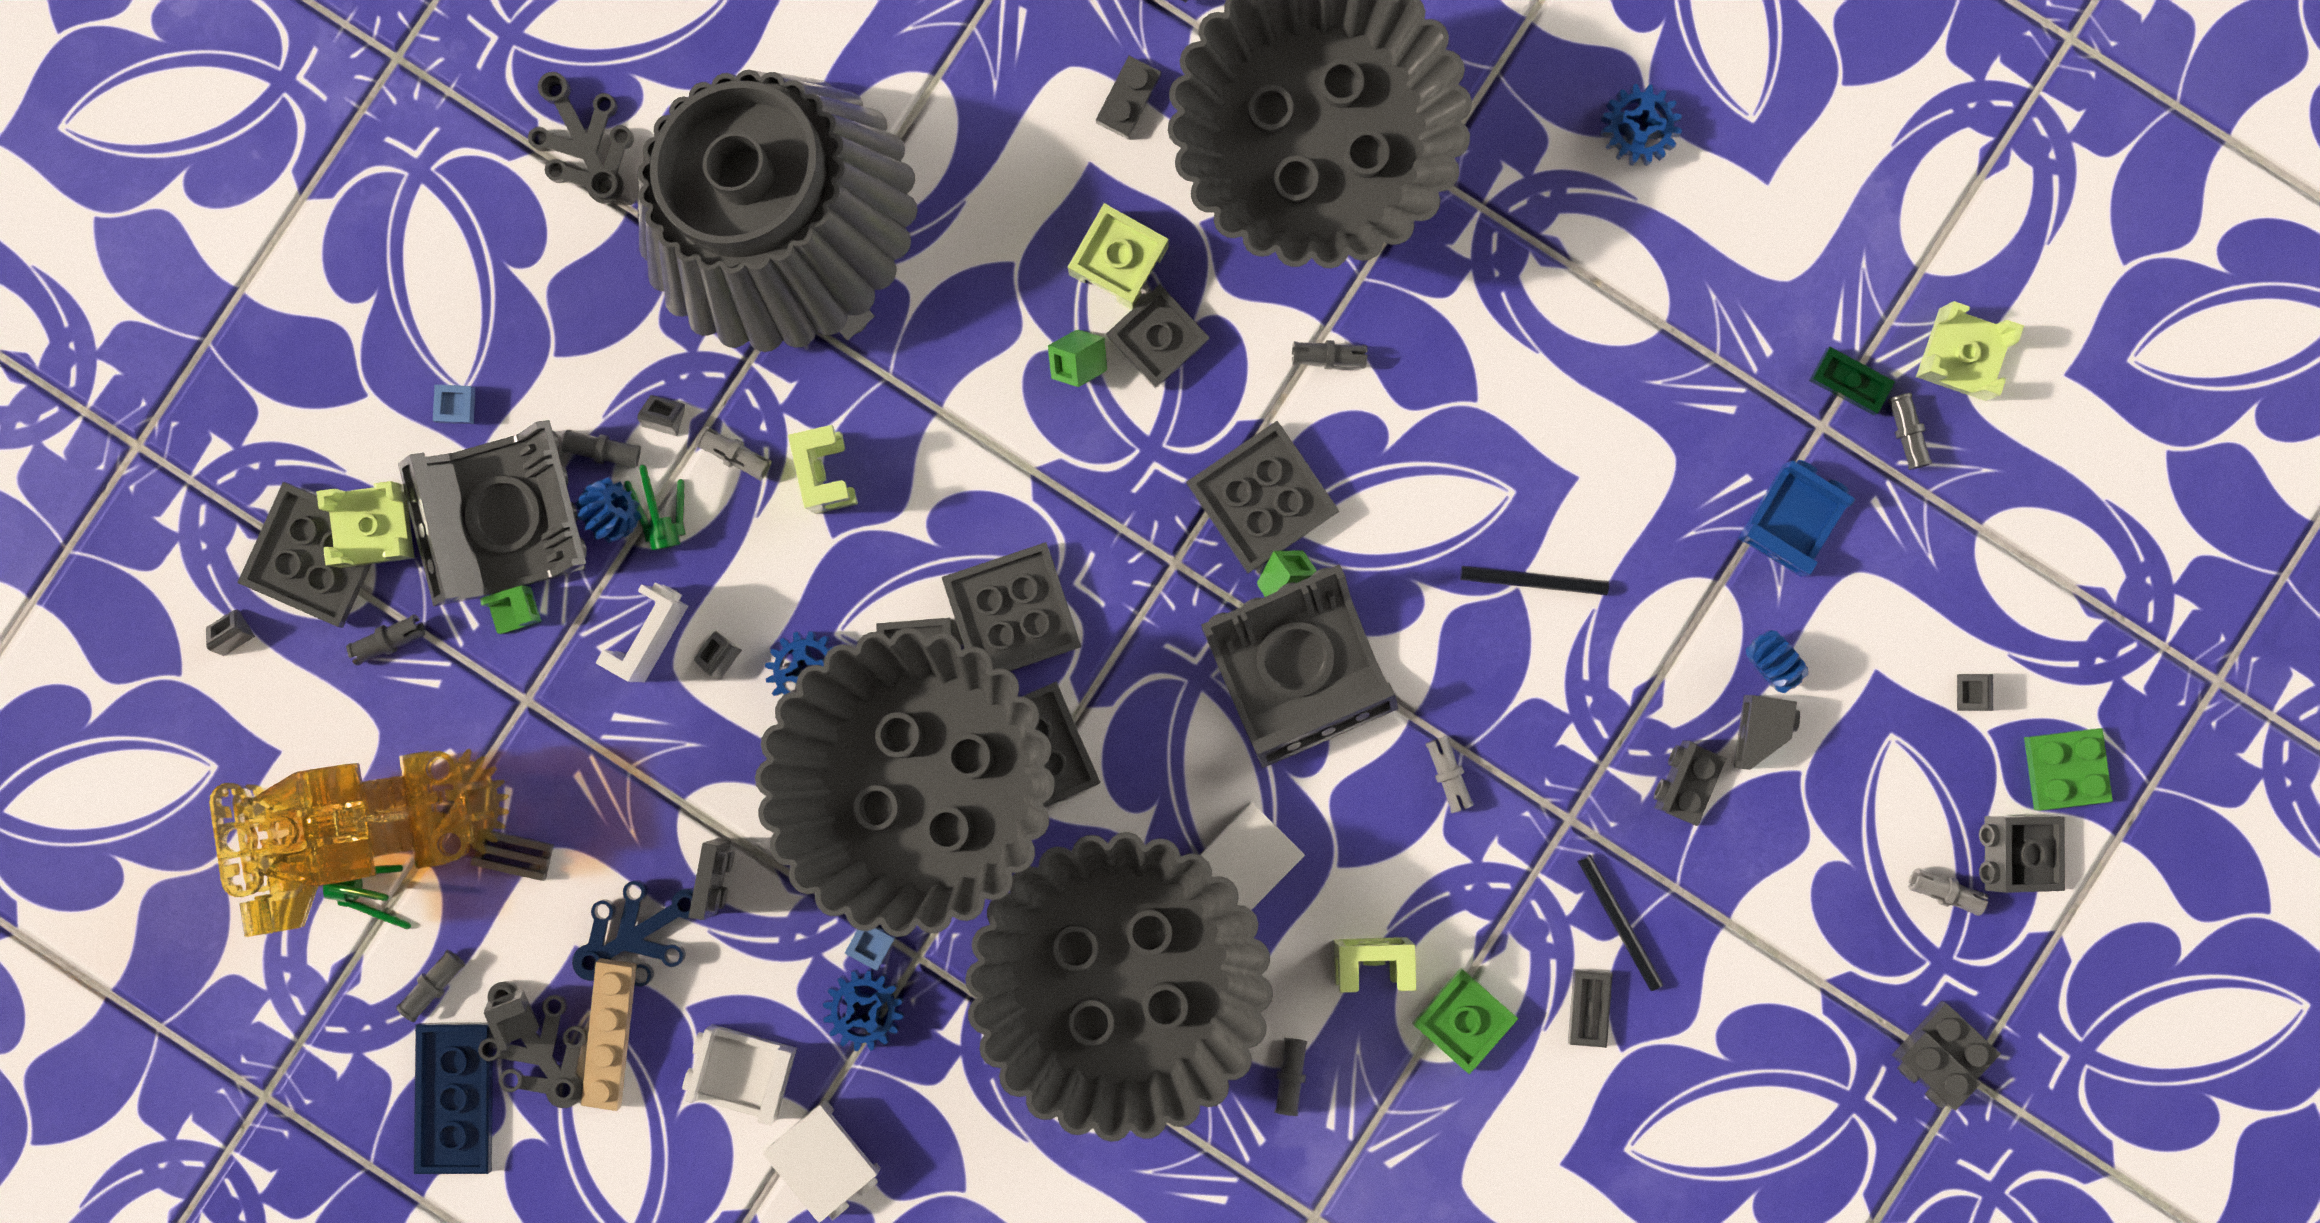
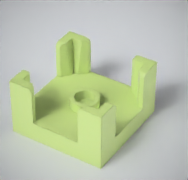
(1118, 255)
(1967, 352)
(810, 471)
(367, 525)
(1374, 952)

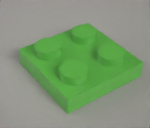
(2068, 769)
(1465, 1021)

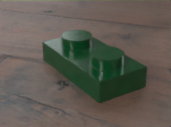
(1852, 381)

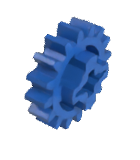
(1655, 125)
(800, 654)
(853, 995)

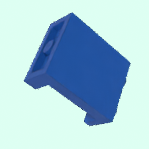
(1796, 517)

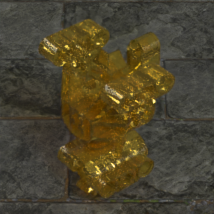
(345, 829)

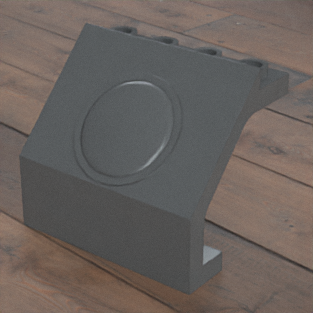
(493, 515)
(1299, 666)

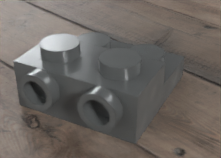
(2023, 853)
(1945, 1057)

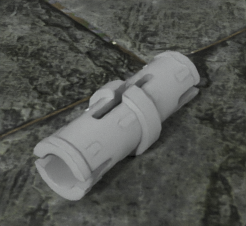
(733, 453)
(1449, 774)
(1948, 891)

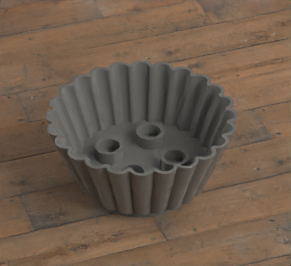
(1319, 124)
(772, 208)
(904, 782)
(1119, 987)

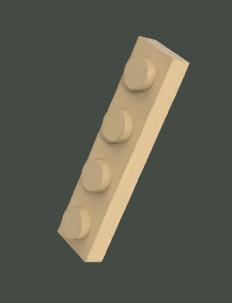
(608, 1034)

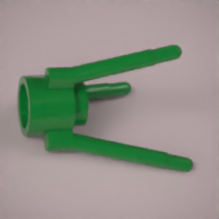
(659, 531)
(347, 892)

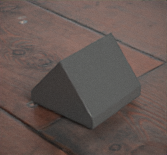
(661, 415)
(228, 633)
(717, 655)
(1974, 692)

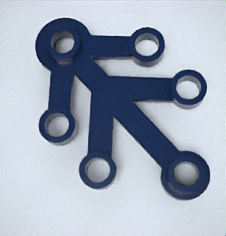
(629, 936)

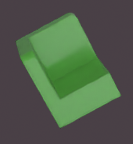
(1077, 358)
(1284, 568)
(512, 609)

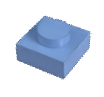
(454, 404)
(870, 947)

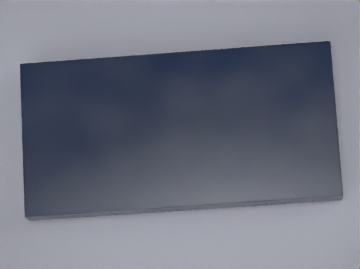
(452, 1099)

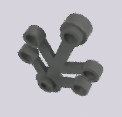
(583, 144)
(540, 1052)

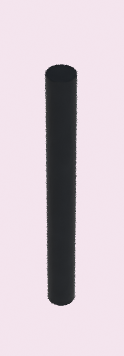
(1534, 580)
(1620, 922)

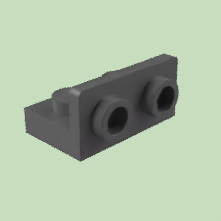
(1688, 782)

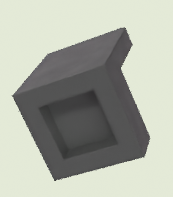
(510, 1018)

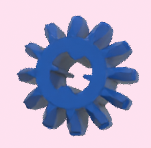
(608, 510)
(1777, 661)

